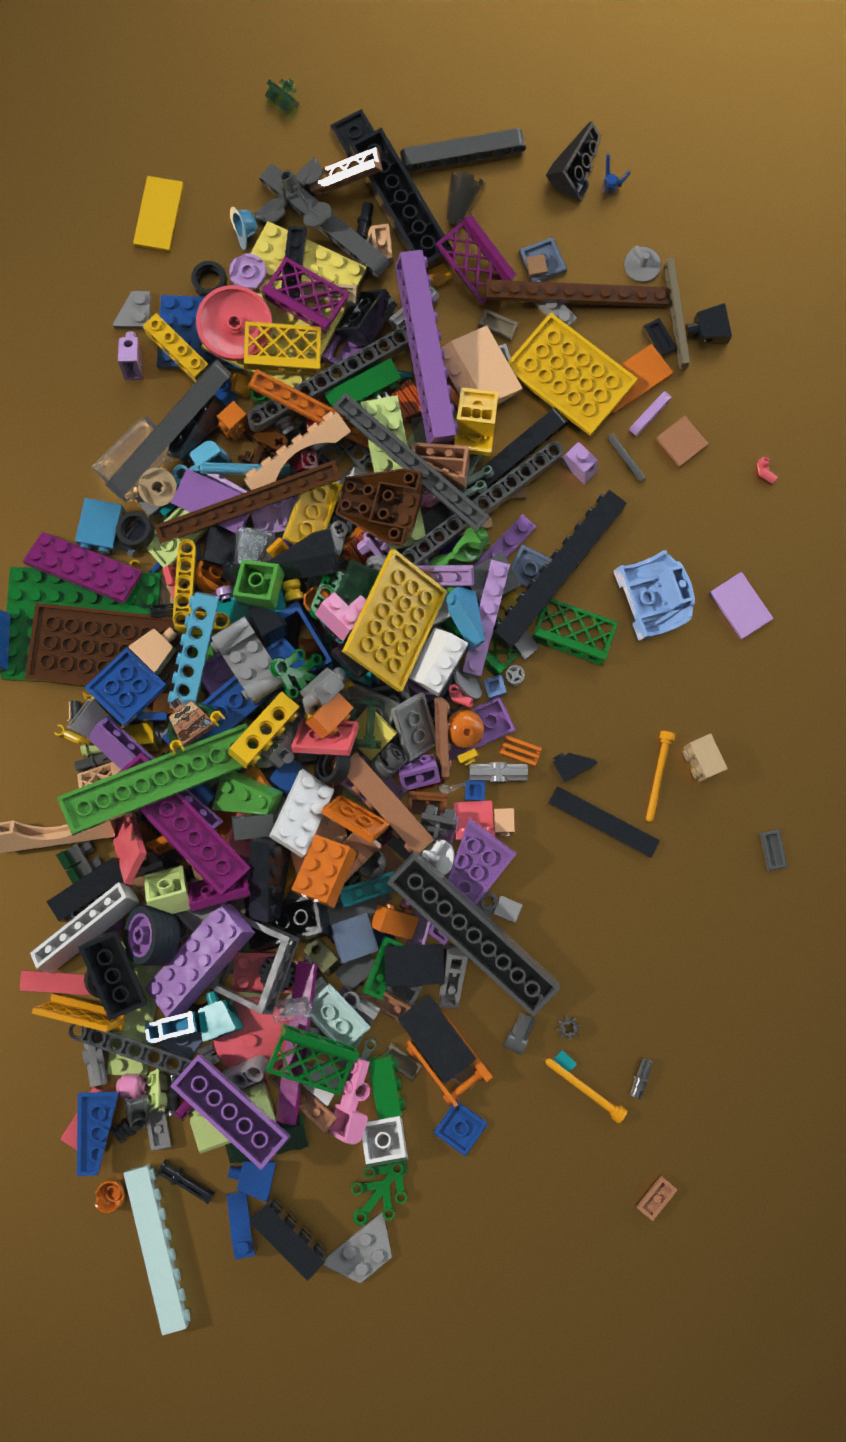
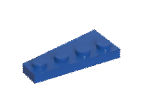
(93, 1128)

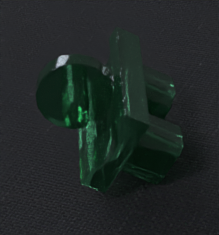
(274, 91)

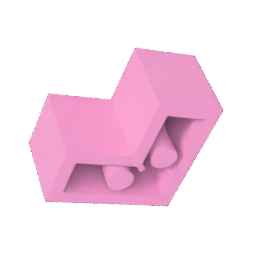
(338, 615)

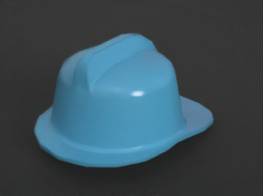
(244, 225)

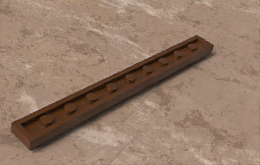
(577, 293)
(247, 502)

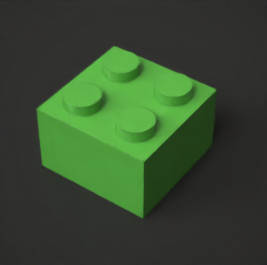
(258, 584)

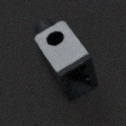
(711, 326)

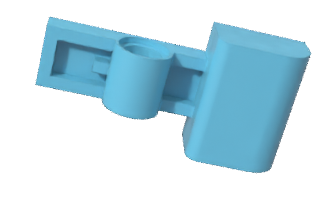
(206, 452)

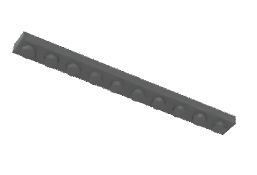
(408, 459)

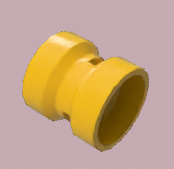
(292, 590)

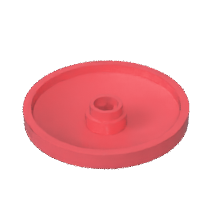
(223, 318)
(256, 1038)

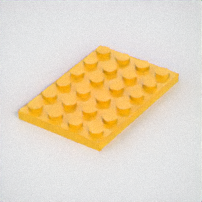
(571, 374)
(395, 621)

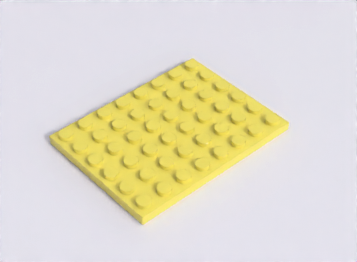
(319, 260)

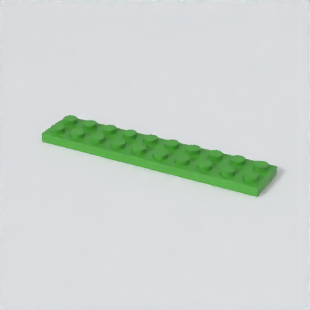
(151, 781)

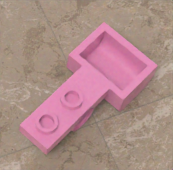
(351, 1122)

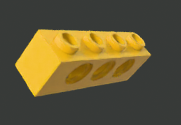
(175, 347)
(280, 705)

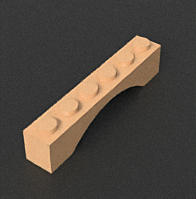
(329, 430)
(20, 836)

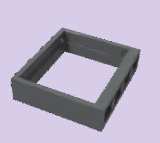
(277, 973)

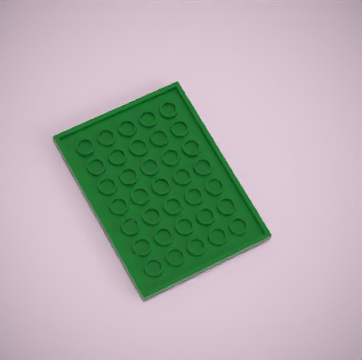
(33, 586)

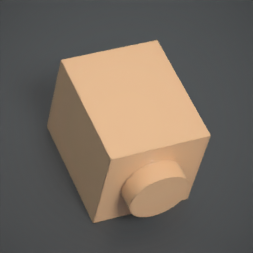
(504, 822)

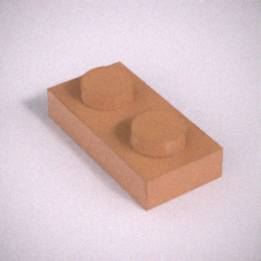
(656, 1198)

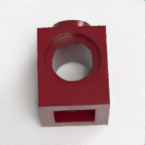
(302, 461)

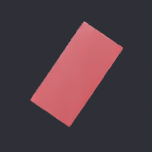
(129, 848)

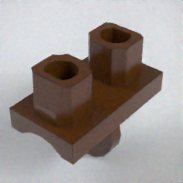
(257, 456)

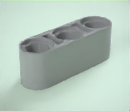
(247, 1072)

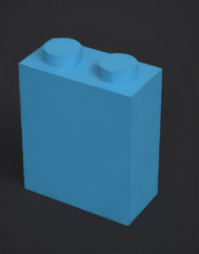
(99, 525)

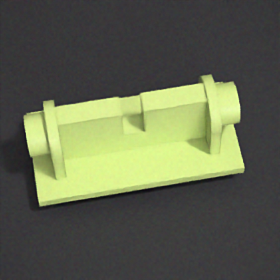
(156, 1082)

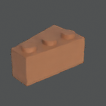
(448, 460)

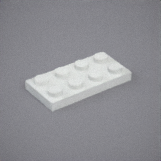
(301, 813)

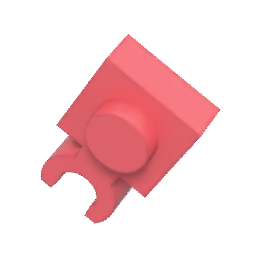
(170, 577)

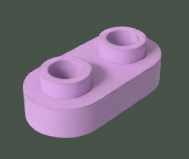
(224, 592)

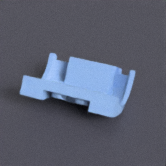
(657, 594)

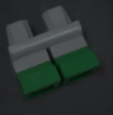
(77, 862)

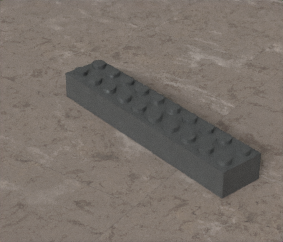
(474, 933)

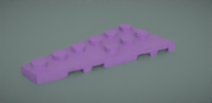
(476, 865)

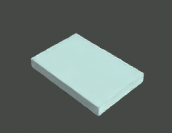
(337, 1017)

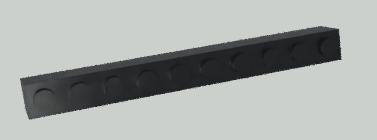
(559, 569)

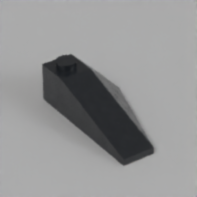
(571, 168)
(197, 429)

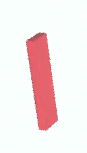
(54, 982)

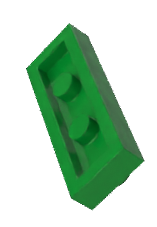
(375, 982)

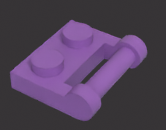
(347, 350)

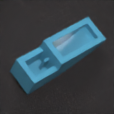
(170, 1028)

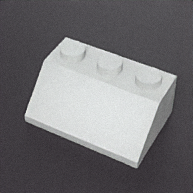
(437, 660)

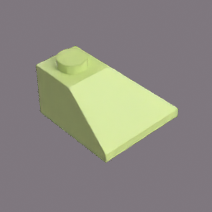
(167, 890)

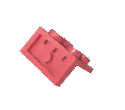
(479, 811)

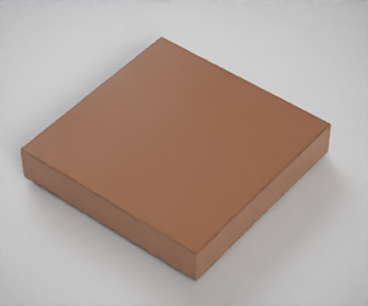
(682, 441)

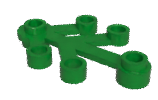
(299, 674)
(381, 1188)

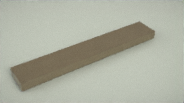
(676, 314)

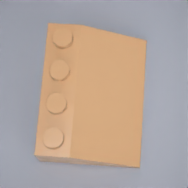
(479, 364)

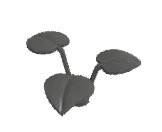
(308, 175)

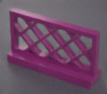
(484, 246)
(300, 310)

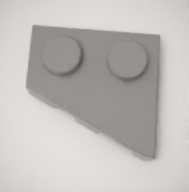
(134, 311)

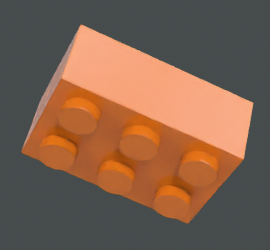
(324, 871)

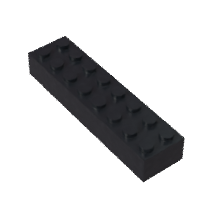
(401, 200)

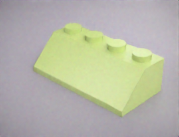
(209, 1137)

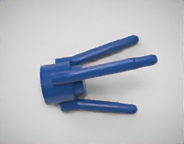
(611, 181)

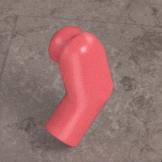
(763, 470)
(458, 697)

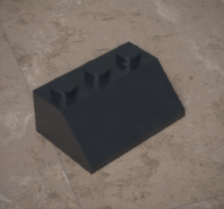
(367, 318)

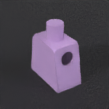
(128, 352)
(579, 462)

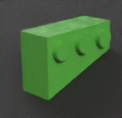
(245, 795)

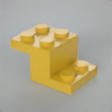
(476, 420)

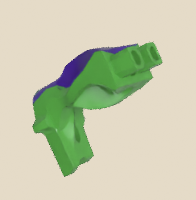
(462, 550)

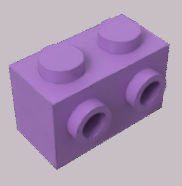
(419, 773)

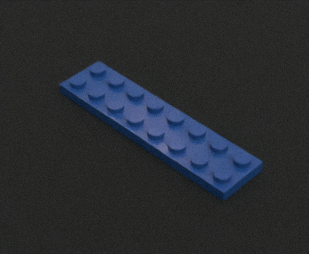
(231, 701)

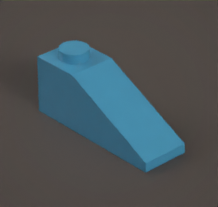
(465, 613)

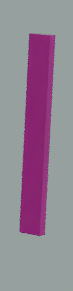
(290, 1090)

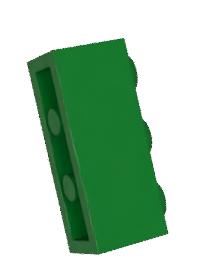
(386, 1086)

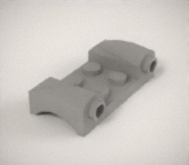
(247, 660)

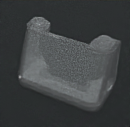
(121, 450)

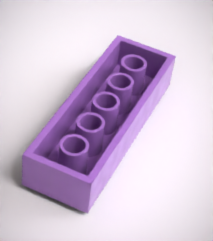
(200, 960)
(230, 1111)

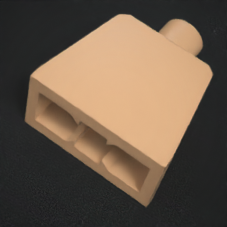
(155, 649)

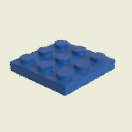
(126, 687)

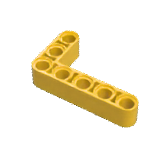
(184, 595)

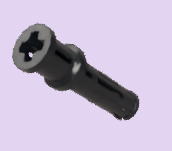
(177, 1177)

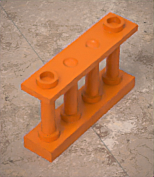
(480, 1074)

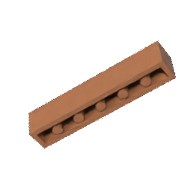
(388, 806)

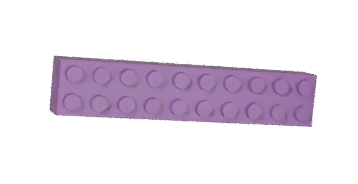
(425, 347)

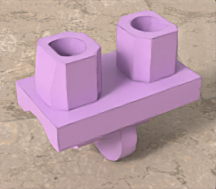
(368, 544)

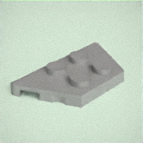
(362, 1251)

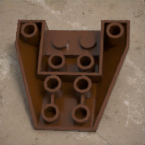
(383, 503)

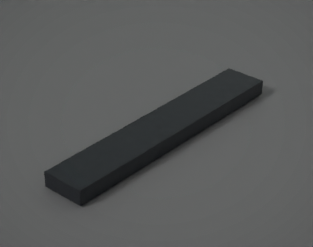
(604, 822)

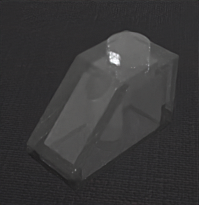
(292, 1010)

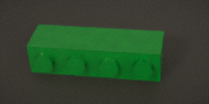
(367, 384)

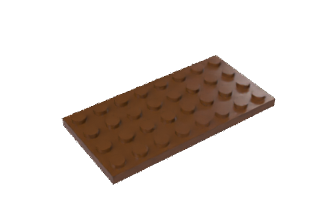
(79, 642)

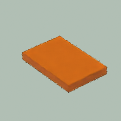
(355, 818)

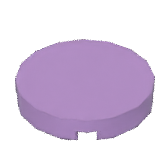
(248, 271)

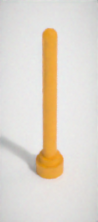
(666, 740)
(617, 1112)

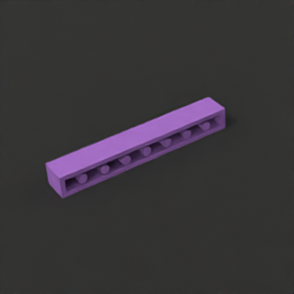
(123, 749)

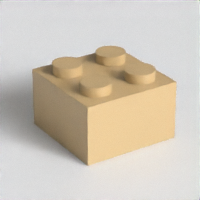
(704, 758)

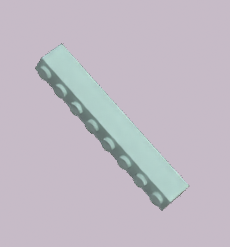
(156, 1249)

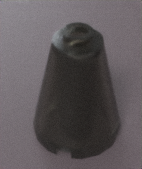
(463, 196)

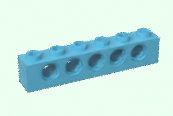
(210, 605)

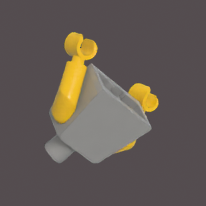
(84, 721)

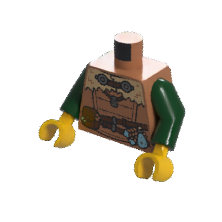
(190, 723)

